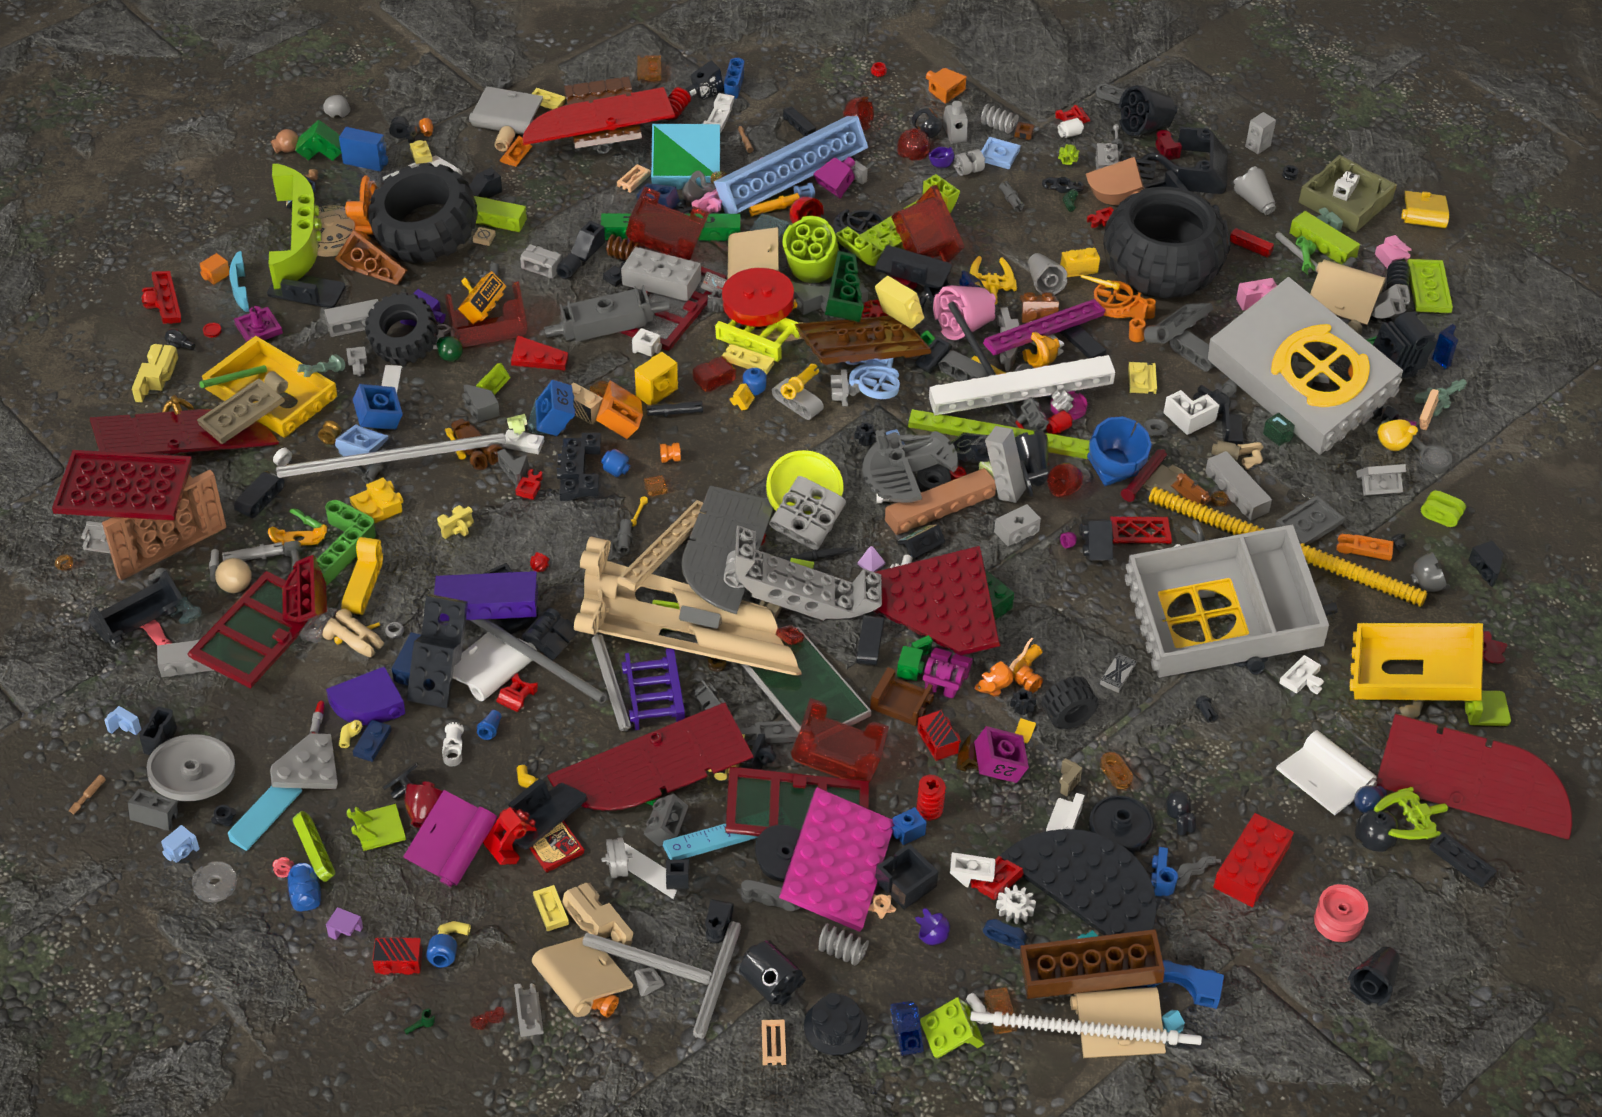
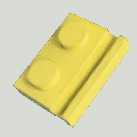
(1142, 378)

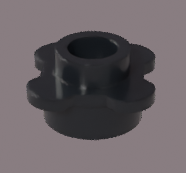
(223, 810)

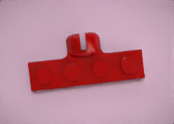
(162, 297)

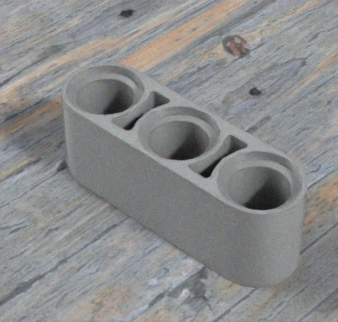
(803, 403)

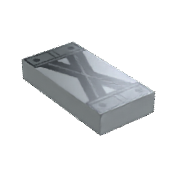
(1118, 672)

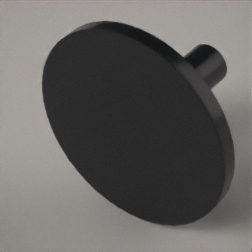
(1036, 474)
(401, 777)

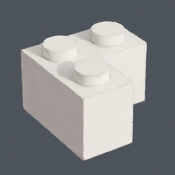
(1190, 414)

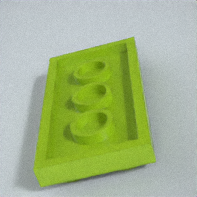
(1429, 286)

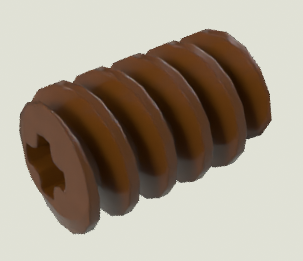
(619, 248)

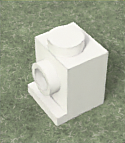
(646, 342)

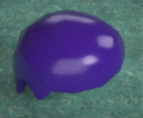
(941, 157)

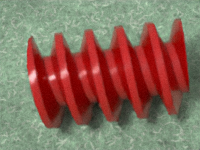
(679, 101)
(931, 797)

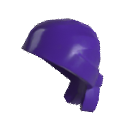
(934, 927)

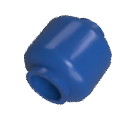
(755, 380)
(615, 463)
(441, 950)

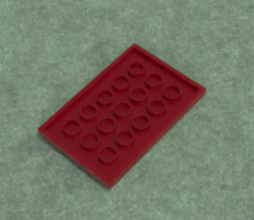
(122, 485)

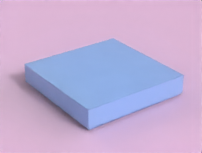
(1000, 152)

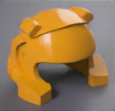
(1046, 351)

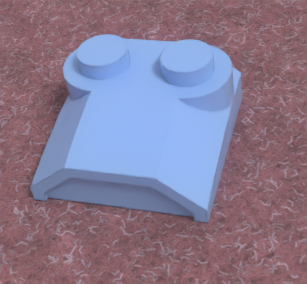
(359, 441)

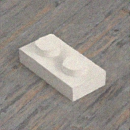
(523, 442)

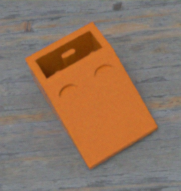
(620, 410)

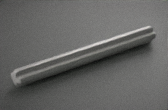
(611, 683)
(647, 958)
(716, 980)

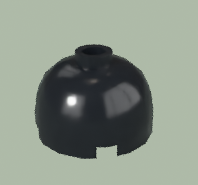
(1374, 829)

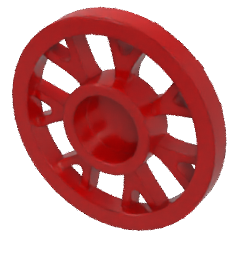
(874, 310)

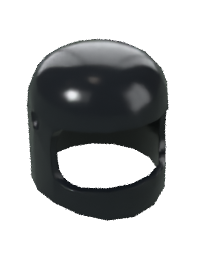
(931, 126)

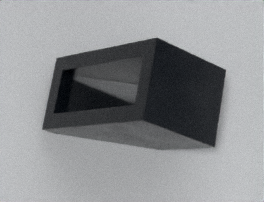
(486, 184)

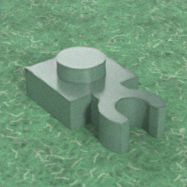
(1330, 219)

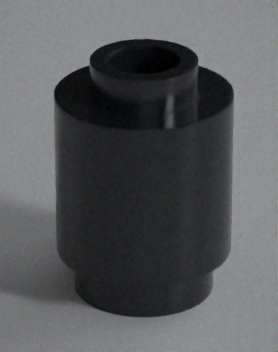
(568, 266)

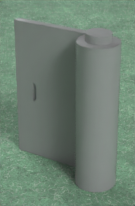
(505, 108)

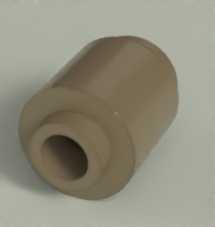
(1222, 446)

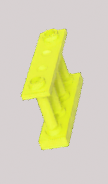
(745, 339)

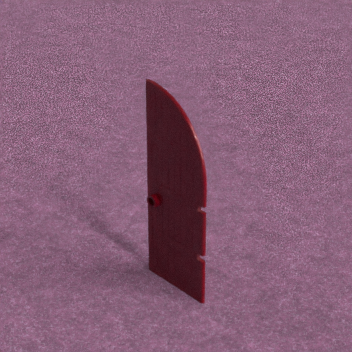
(170, 434)
(658, 760)
(1475, 778)

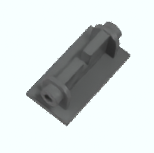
(707, 695)

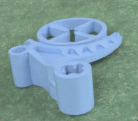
(875, 369)

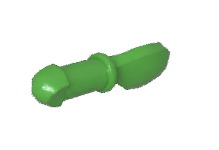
(307, 520)

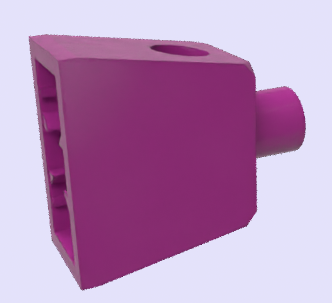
(836, 176)

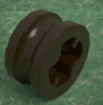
(716, 667)

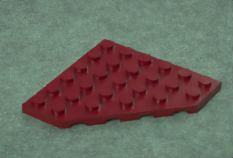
(943, 599)

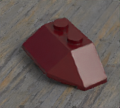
(304, 591)

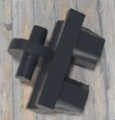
(762, 753)

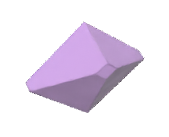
(871, 560)

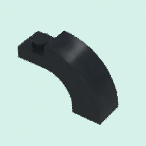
(677, 874)

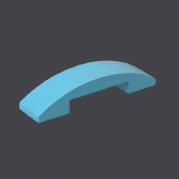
(237, 270)

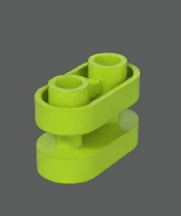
(1443, 508)

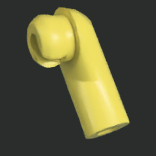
(349, 731)
(454, 927)

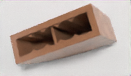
(1116, 181)

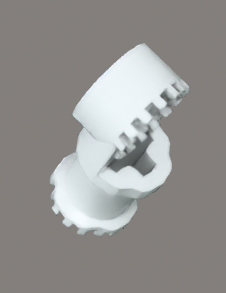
(453, 743)

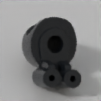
(400, 129)
(1217, 395)
(1179, 807)

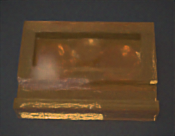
(649, 68)

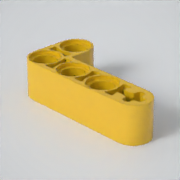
(363, 576)

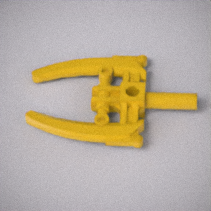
(992, 282)

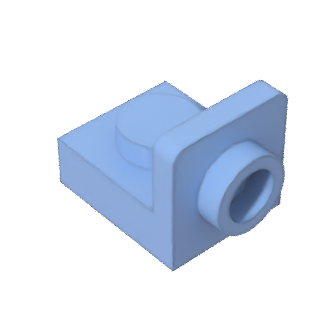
(124, 720)

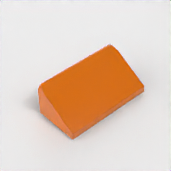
(515, 152)

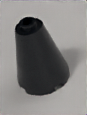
(1033, 447)
(1375, 977)

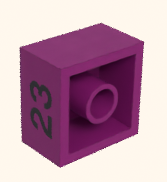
(1001, 754)

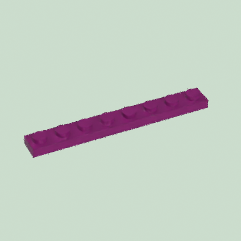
(1044, 326)

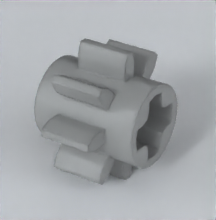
(1062, 400)

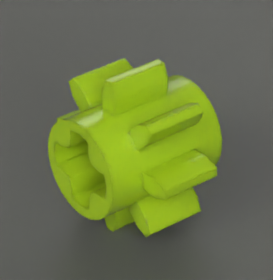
(1068, 154)

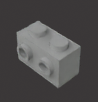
(1106, 155)

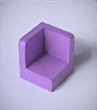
(343, 922)

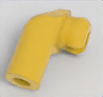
(524, 778)

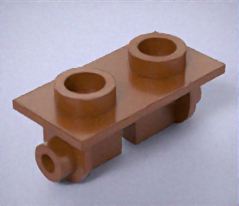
(1187, 489)

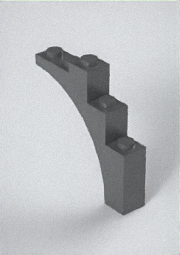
(815, 297)

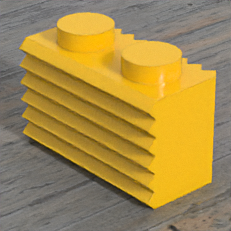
(1080, 262)

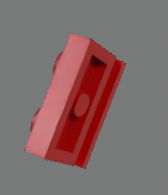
(1005, 875)

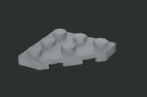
(307, 765)

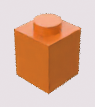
(214, 269)

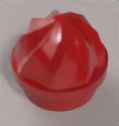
(539, 562)

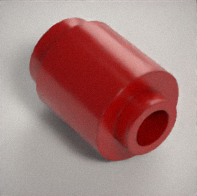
(1059, 422)

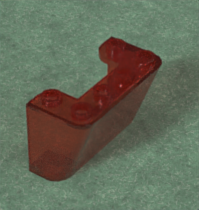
(664, 227)

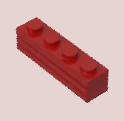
(1251, 242)

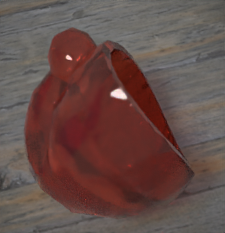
(1064, 480)

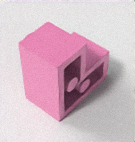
(1253, 291)

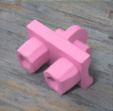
(709, 203)

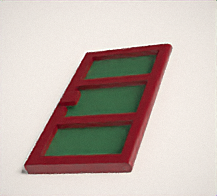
(249, 634)
(780, 798)

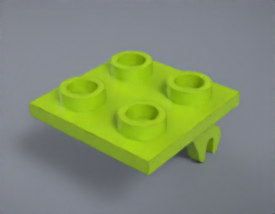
(377, 826)

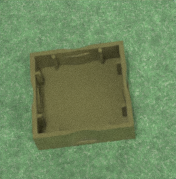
(1364, 203)

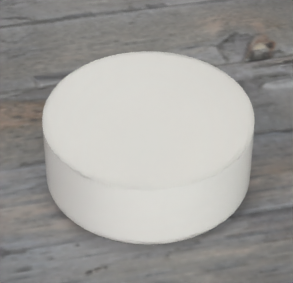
(282, 457)

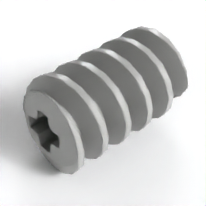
(998, 120)
(842, 946)

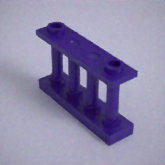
(670, 678)

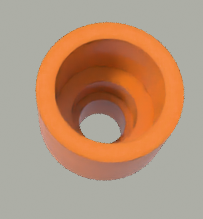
(426, 126)

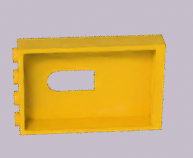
(311, 392)
(1449, 653)

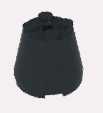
(1145, 110)

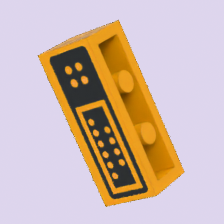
(482, 298)

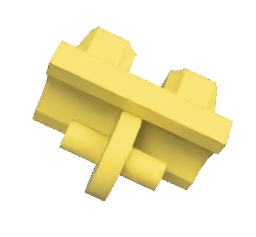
(457, 523)

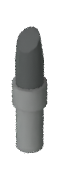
(213, 564)

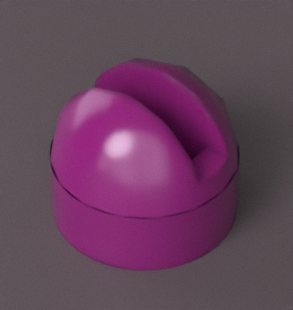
(1068, 539)

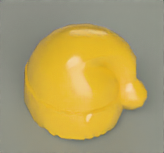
(1396, 434)

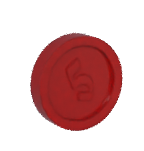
(212, 330)

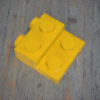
(378, 500)

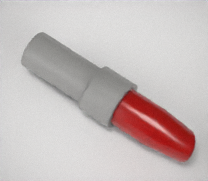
(317, 717)

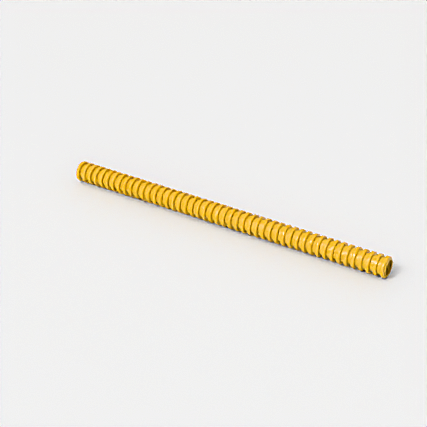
(1311, 555)

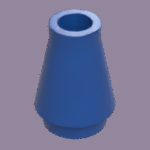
(489, 725)

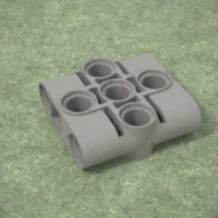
(802, 496)

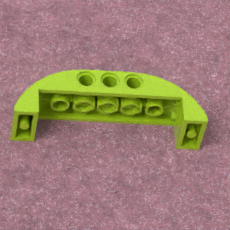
(305, 226)

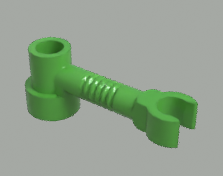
(1307, 248)

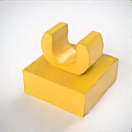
(742, 397)

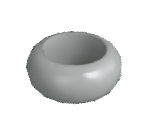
(394, 634)

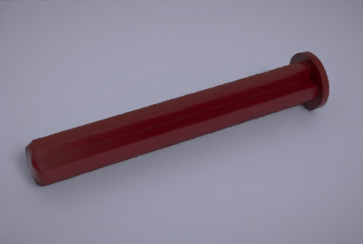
(1129, 493)

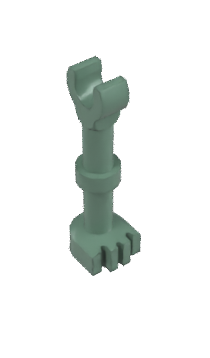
(335, 364)

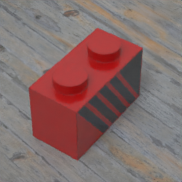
(938, 735)
(397, 955)

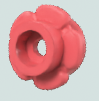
(282, 866)

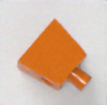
(946, 84)

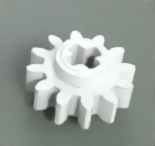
(1015, 904)

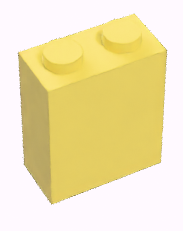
(899, 302)

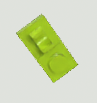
(494, 379)

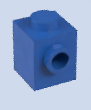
(908, 826)

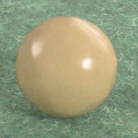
(233, 575)

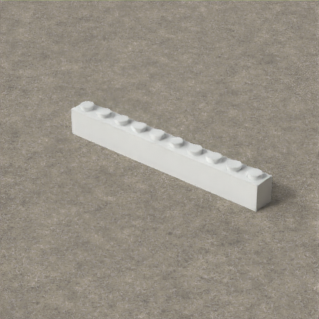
(1021, 385)

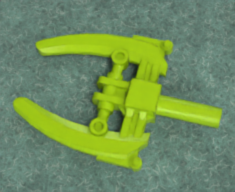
(1416, 814)

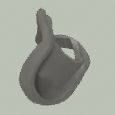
(692, 191)

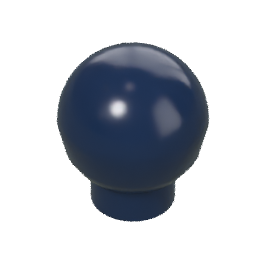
(1368, 797)

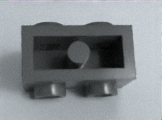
(665, 819)

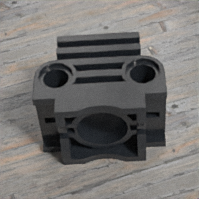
(1406, 343)

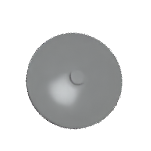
(191, 767)

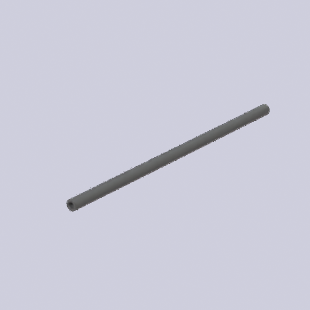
(542, 660)

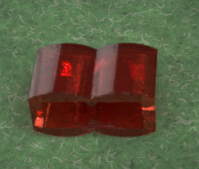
(713, 374)

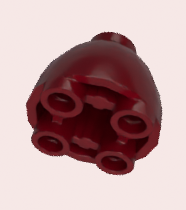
(420, 801)

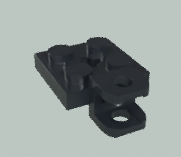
(971, 446)

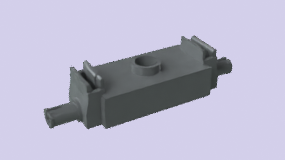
(606, 315)

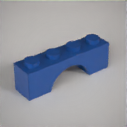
(1202, 985)

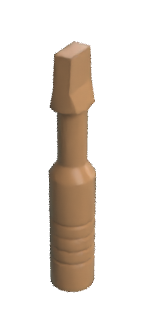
(748, 146)
(88, 793)

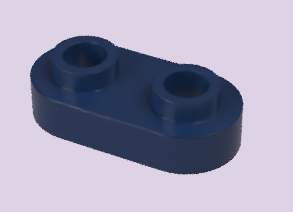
(1005, 933)

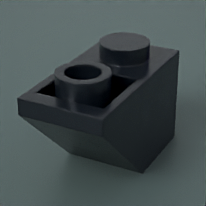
(589, 240)
(1487, 561)

